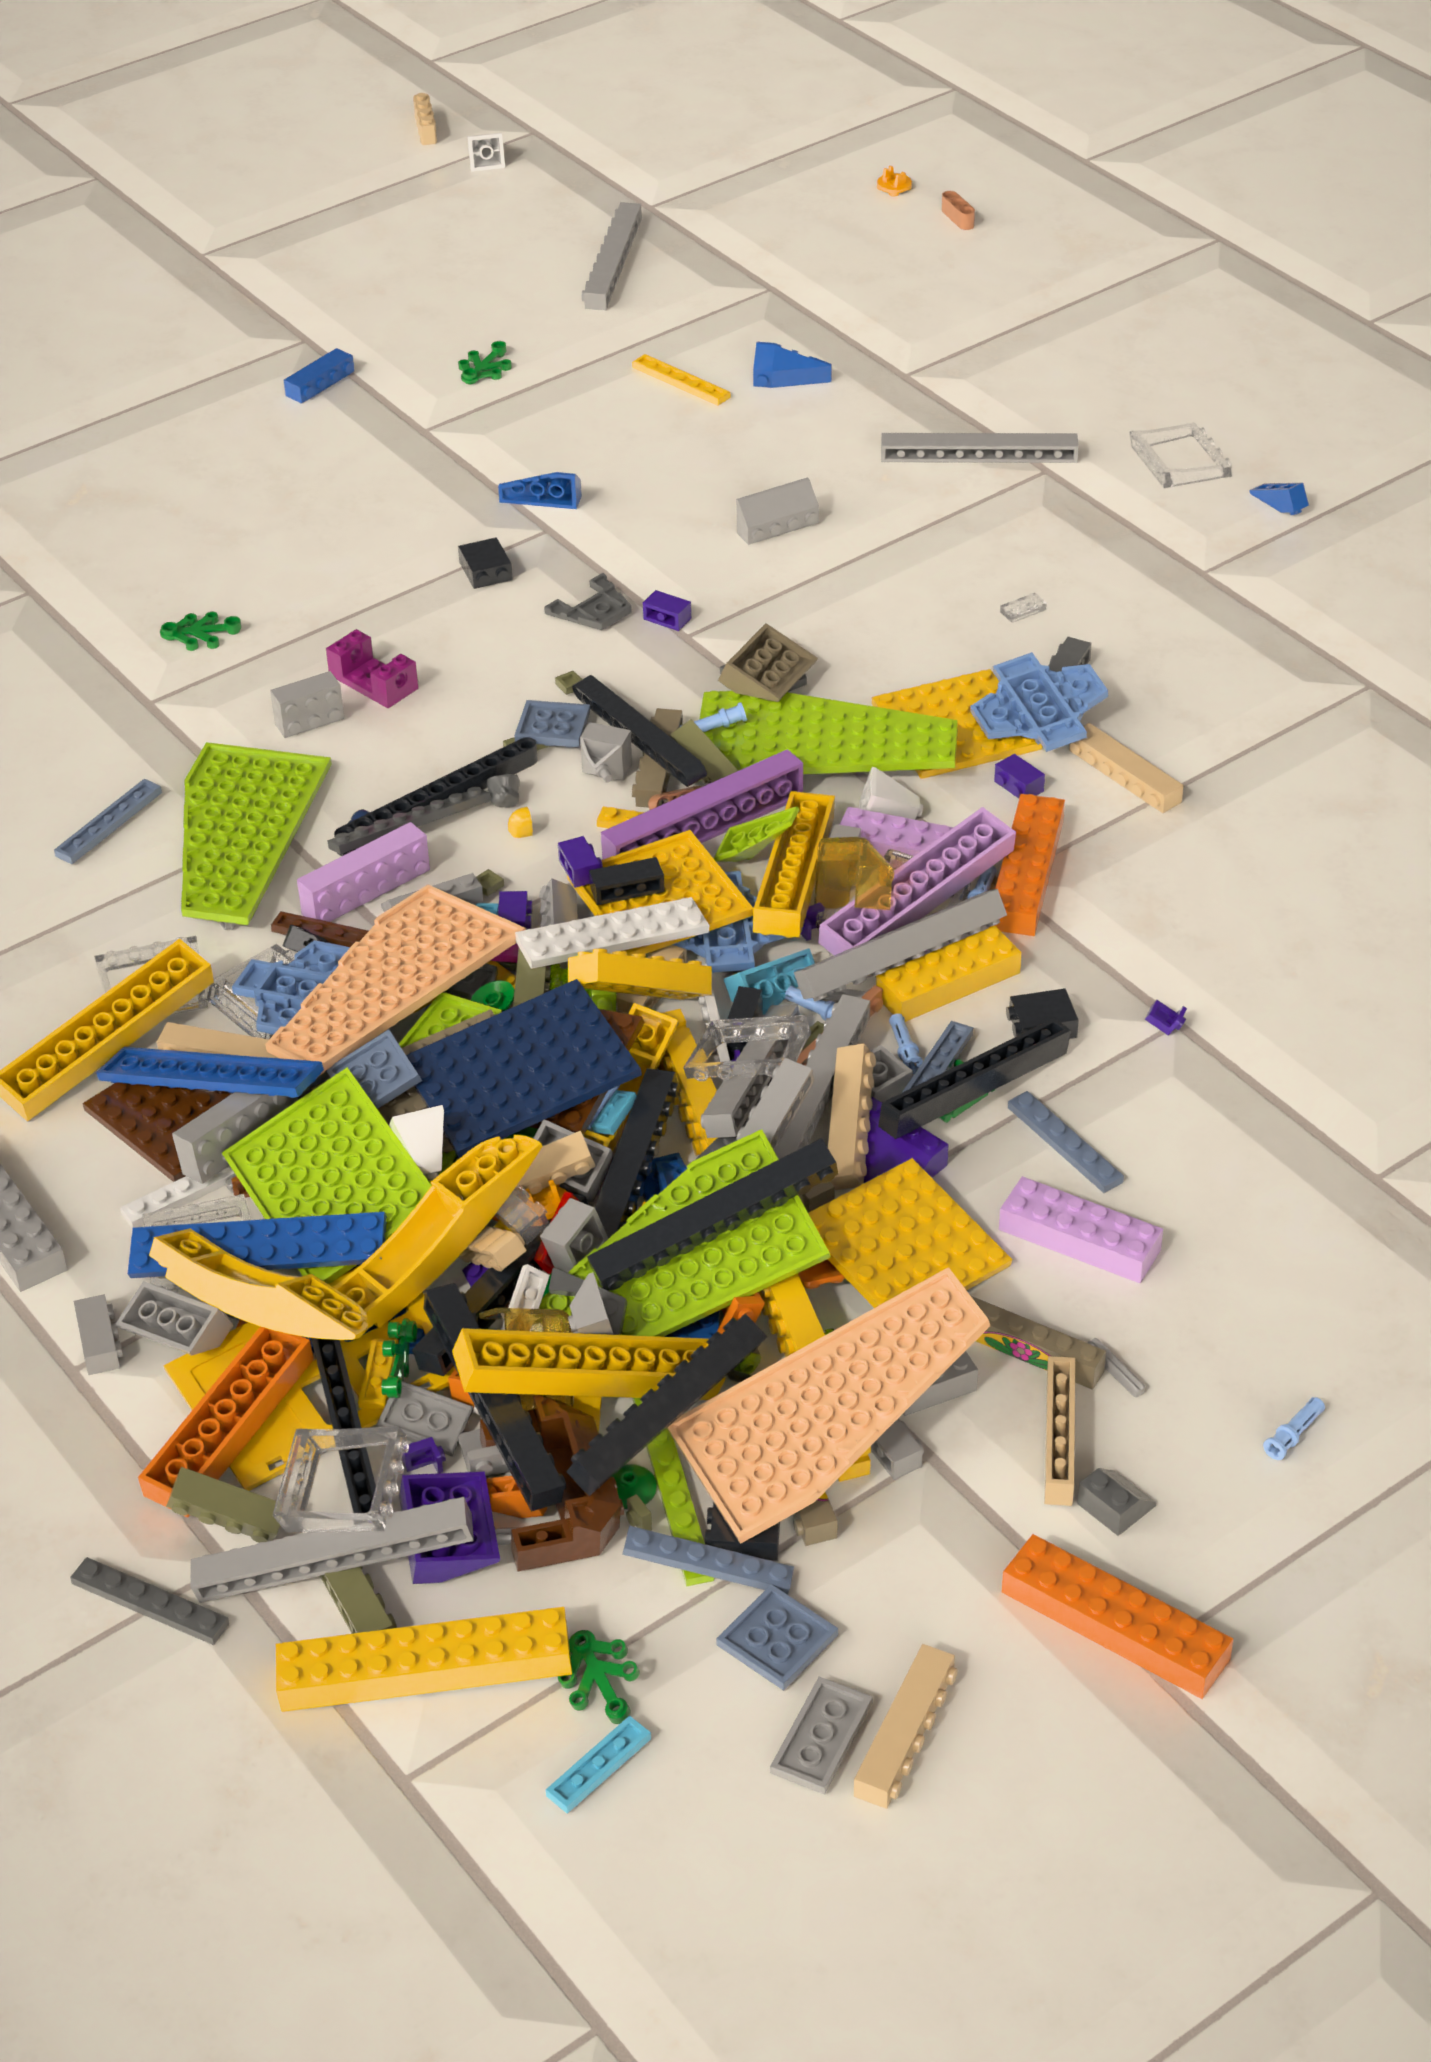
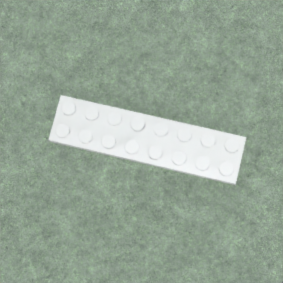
(612, 932)

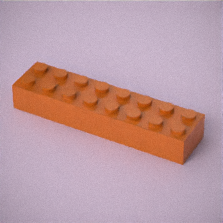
(1028, 867)
(229, 1411)
(1117, 1616)

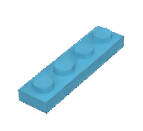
(598, 1764)

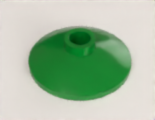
(495, 994)
(641, 1483)

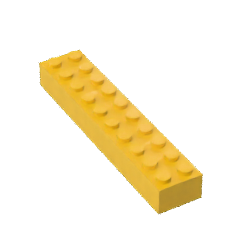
(792, 867)
(104, 1029)
(569, 1362)
(422, 1659)

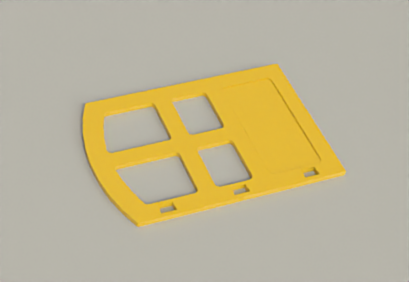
(273, 1440)

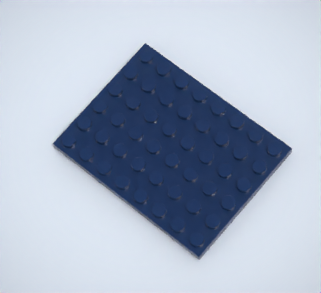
(521, 1066)

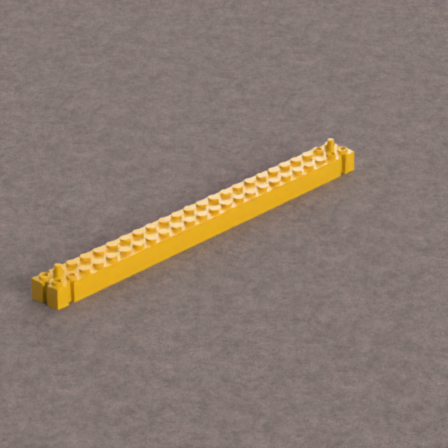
(786, 1301)

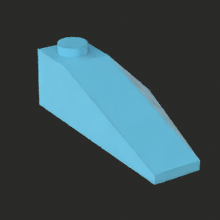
(771, 977)

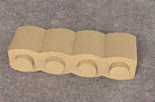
(425, 119)
(626, 1001)
(494, 1248)

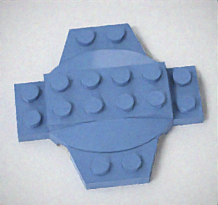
(1039, 702)
(733, 944)
(282, 986)

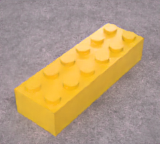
(949, 973)
(640, 974)

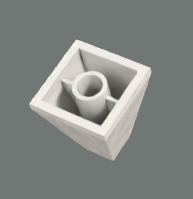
(486, 152)
(889, 797)
(422, 1138)

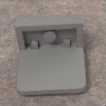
(478, 1458)

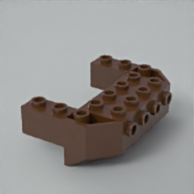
(585, 1520)

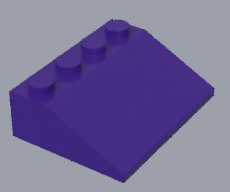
(889, 1152)
(458, 1559)

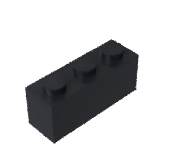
(626, 881)

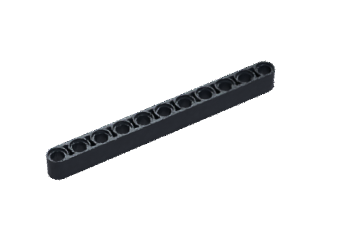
(644, 733)
(503, 761)

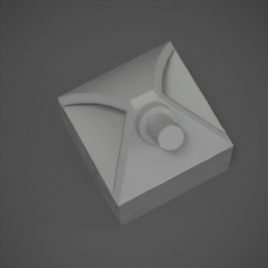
(606, 751)

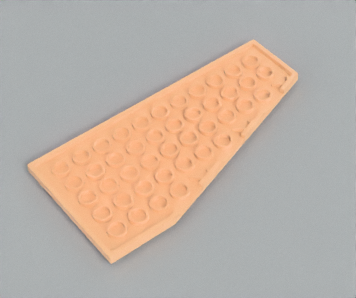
(391, 973)
(810, 1416)

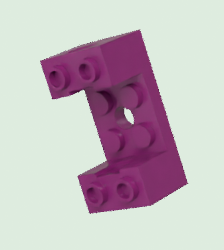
(353, 665)

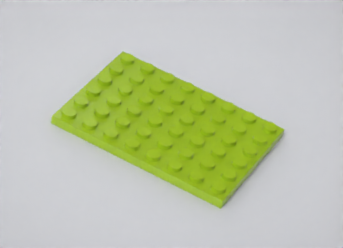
(329, 1159)

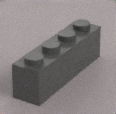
(1071, 653)

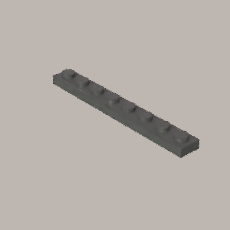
(418, 816)

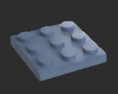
(553, 723)
(380, 1069)
(777, 1637)

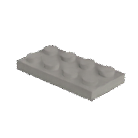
(821, 1735)

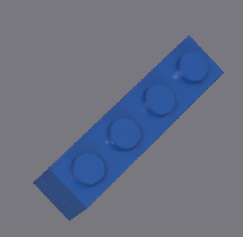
(319, 375)

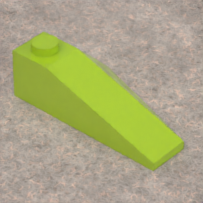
(751, 837)

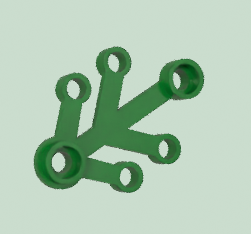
(472, 375)
(199, 629)
(405, 1333)
(596, 1671)

